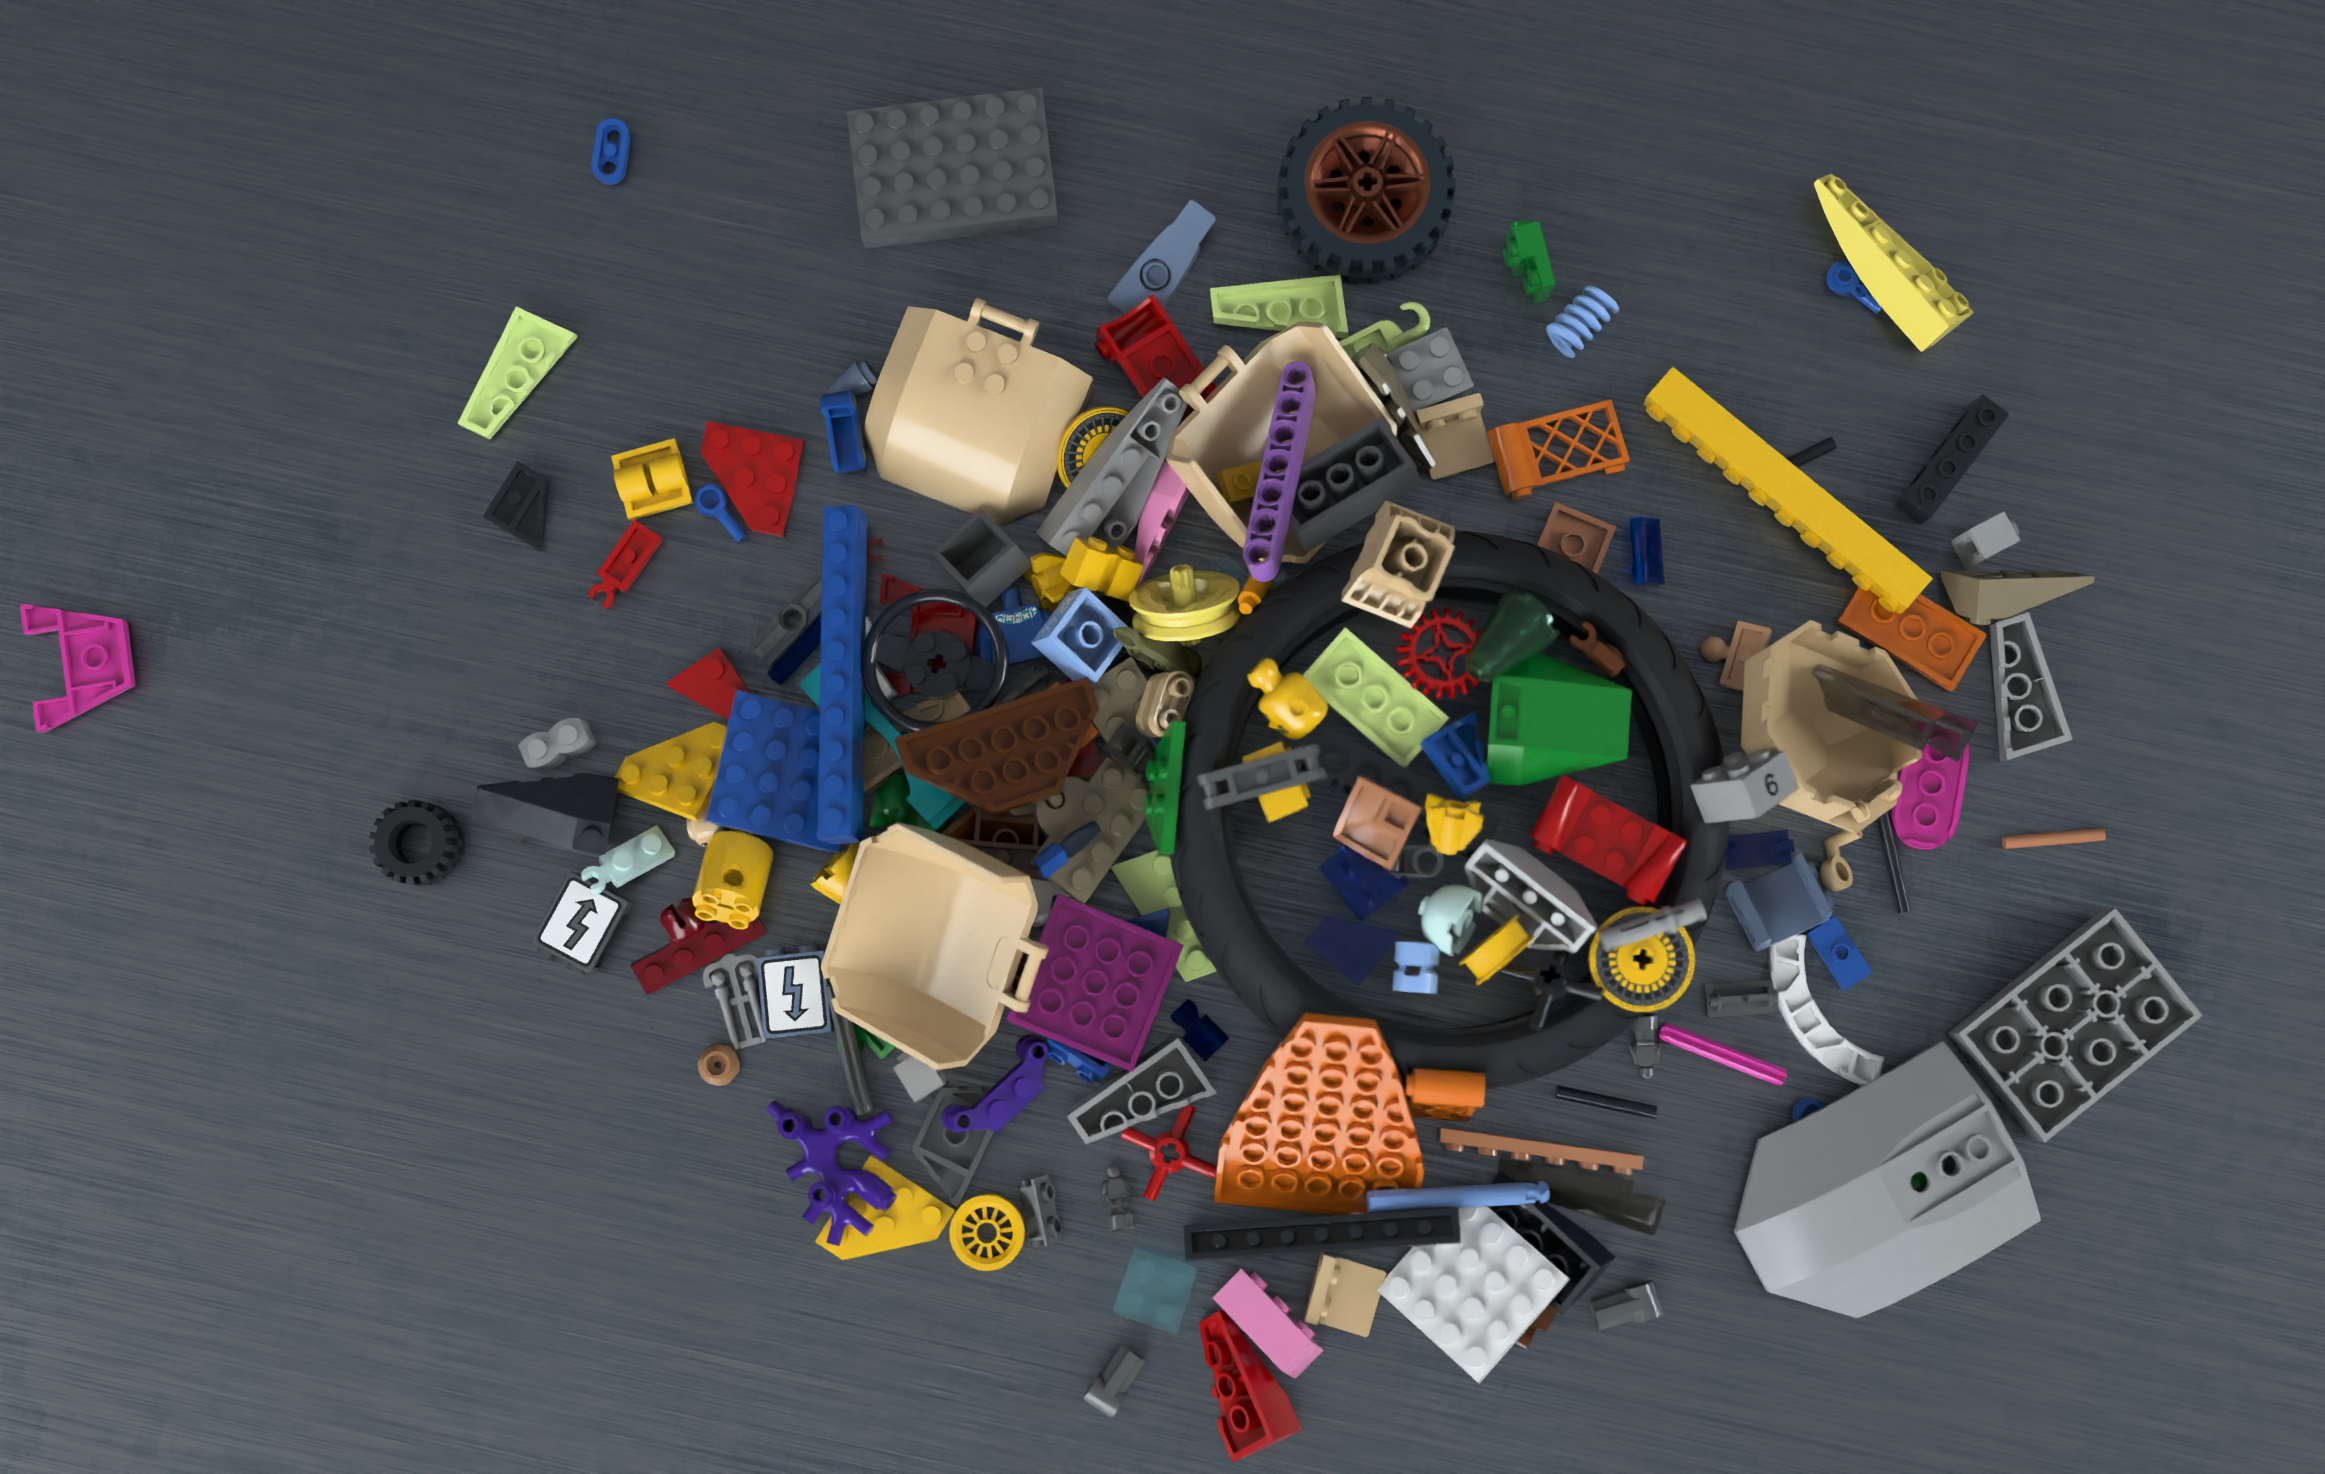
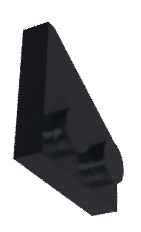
(521, 505)

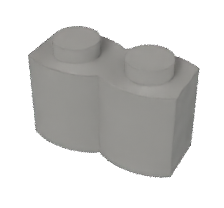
(549, 749)

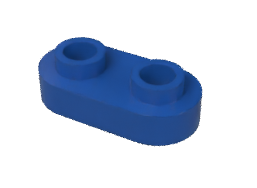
(611, 153)

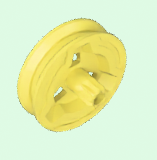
(1185, 605)

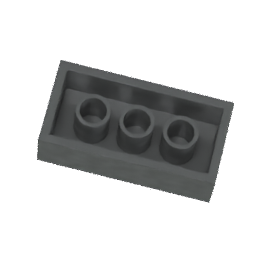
(1349, 483)

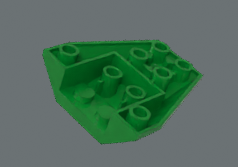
(1554, 722)

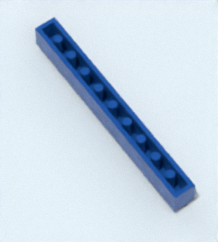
(842, 675)

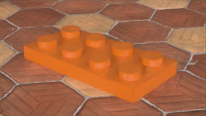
(1920, 637)

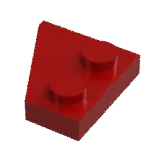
(710, 683)

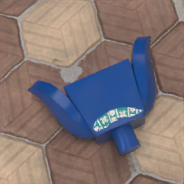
(1019, 626)

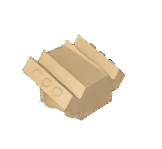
(1400, 564)

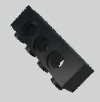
(1951, 459)

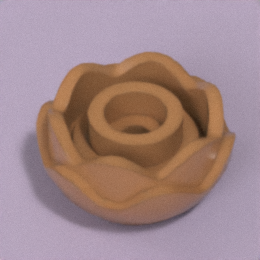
(729, 1064)

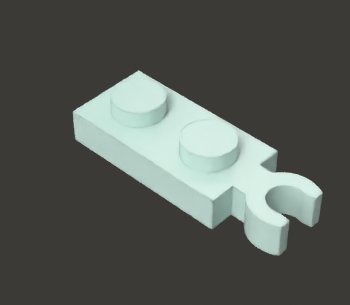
(630, 860)

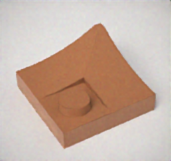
(1376, 822)

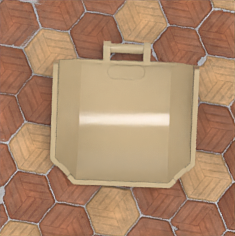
(973, 412)
(1236, 418)
(931, 944)

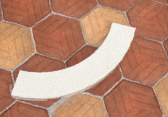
(1807, 1021)

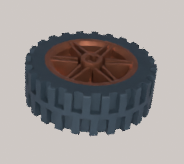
(1339, 239)

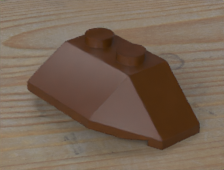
(1002, 836)

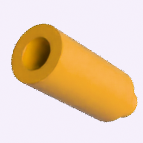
(1253, 593)

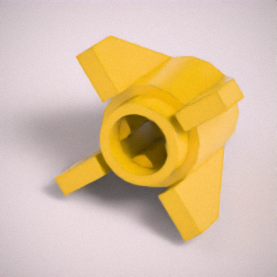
(1047, 580)
(1452, 823)

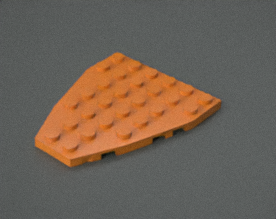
(1321, 1124)

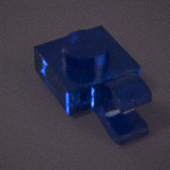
(1201, 1033)

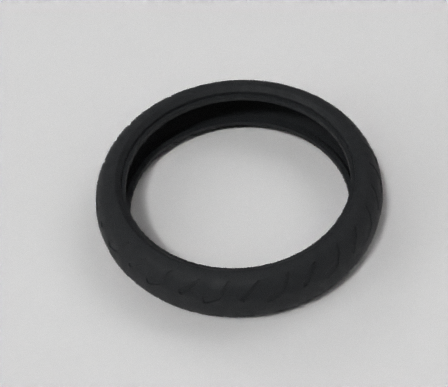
(1481, 569)

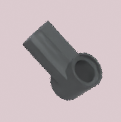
(1636, 1303)
(1111, 1386)

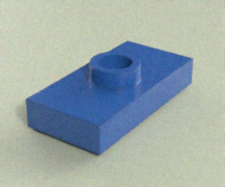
(1839, 953)

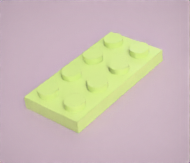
(1374, 698)

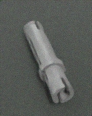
(1666, 920)

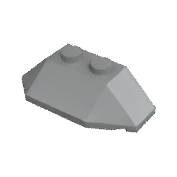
(1522, 885)

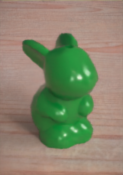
(892, 807)

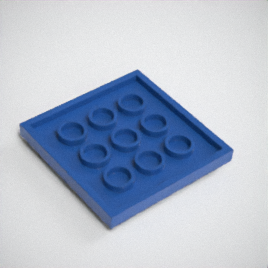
(769, 772)

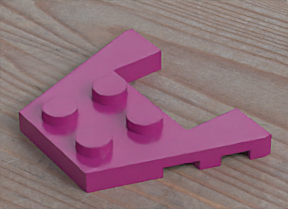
(93, 657)

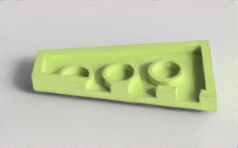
(1282, 304)
(514, 369)
(1153, 888)

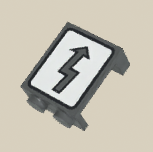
(579, 924)

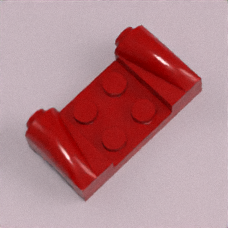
(1150, 349)
(1607, 840)

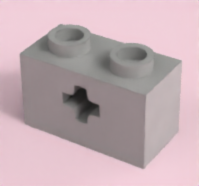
(1986, 540)
(918, 1077)

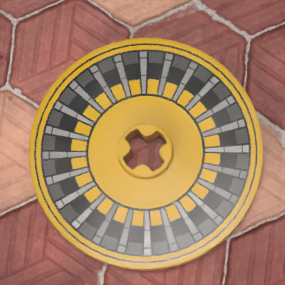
(1084, 437)
(1658, 982)

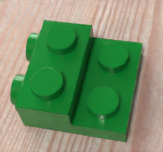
(1528, 254)

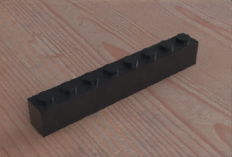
(1322, 1234)

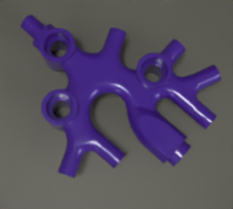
(819, 1158)

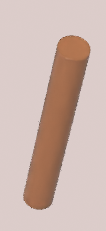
(2053, 838)

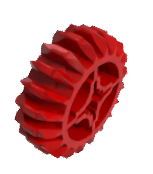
(1426, 658)

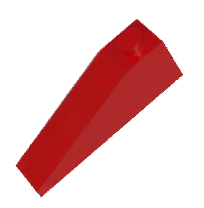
(1249, 1398)

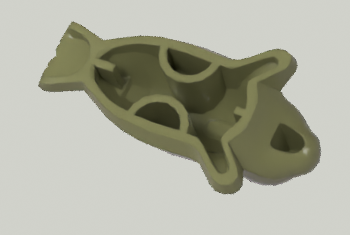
(1159, 655)

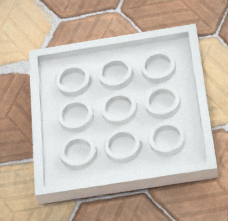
(1475, 1293)

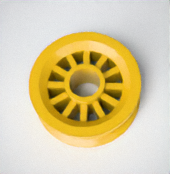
(1497, 949)
(957, 1235)

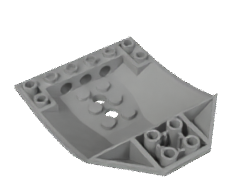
(1834, 1200)

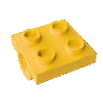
(651, 479)

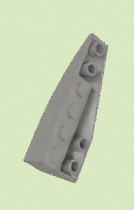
(1119, 476)

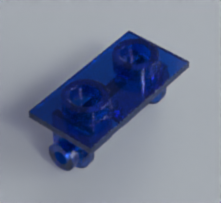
(1758, 849)

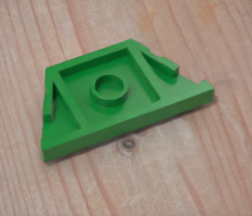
(1164, 787)

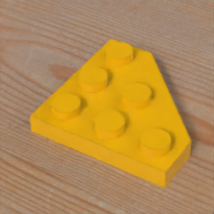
(675, 772)
(911, 1219)

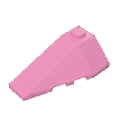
(1159, 516)

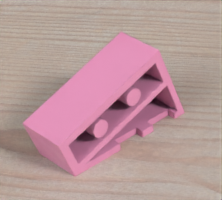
(1268, 1323)

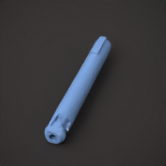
(1456, 1196)

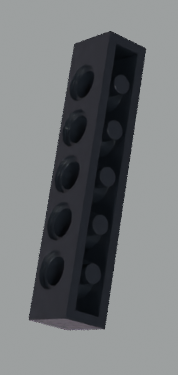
(1387, 773)

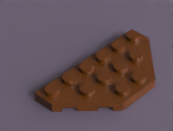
(1006, 751)

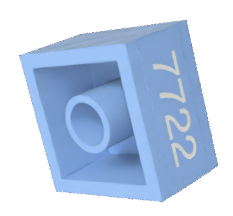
(1080, 636)

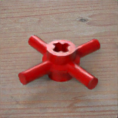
(1164, 1167)

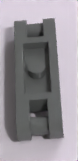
(1261, 776)

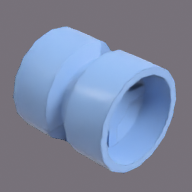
(1416, 954)

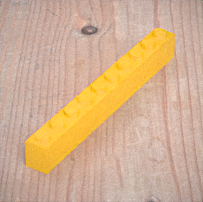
(1786, 491)

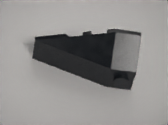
(559, 810)
(1560, 1242)

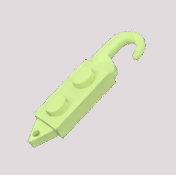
(1387, 334)

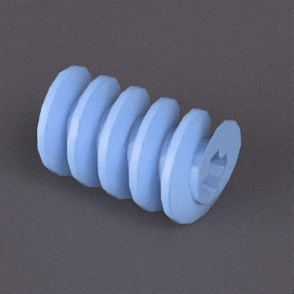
(1579, 318)

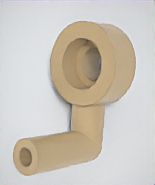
(1835, 871)

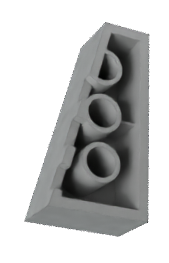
(2024, 691)
(1159, 1083)

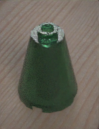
(1511, 635)

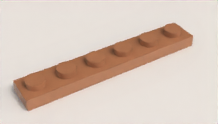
(1554, 1153)

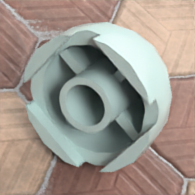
(1449, 917)

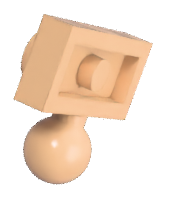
(1746, 642)

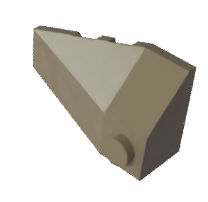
(1384, 381)
(2002, 595)

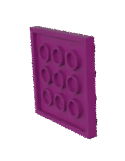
(1098, 983)

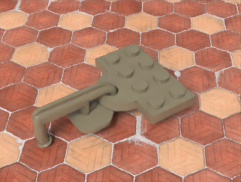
(1111, 800)

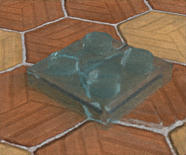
(1155, 1290)

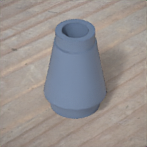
(857, 378)

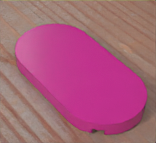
(1930, 799)

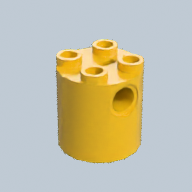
(732, 878)

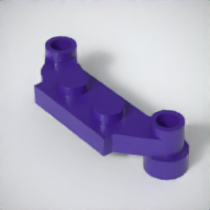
(1006, 1096)

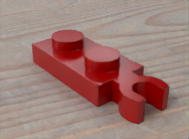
(625, 562)

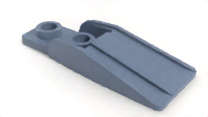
(1165, 261)

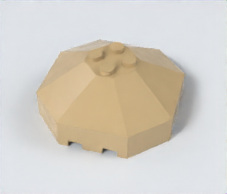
(1839, 765)

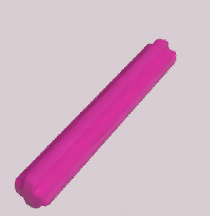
(1722, 1053)

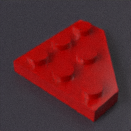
(756, 473)

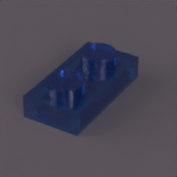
(1647, 551)

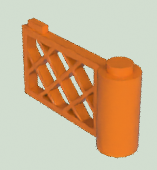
(1516, 457)
(1444, 1094)

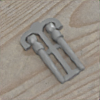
(730, 963)

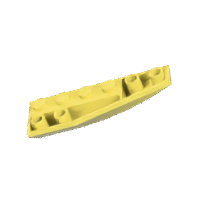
(1891, 269)

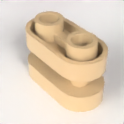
(1163, 702)

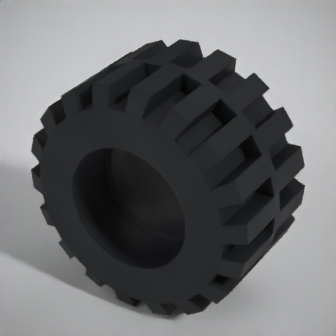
(390, 834)

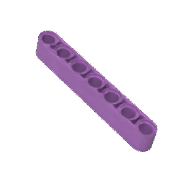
(1284, 483)

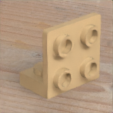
(1456, 436)
(1344, 1294)

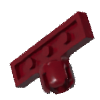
(690, 945)

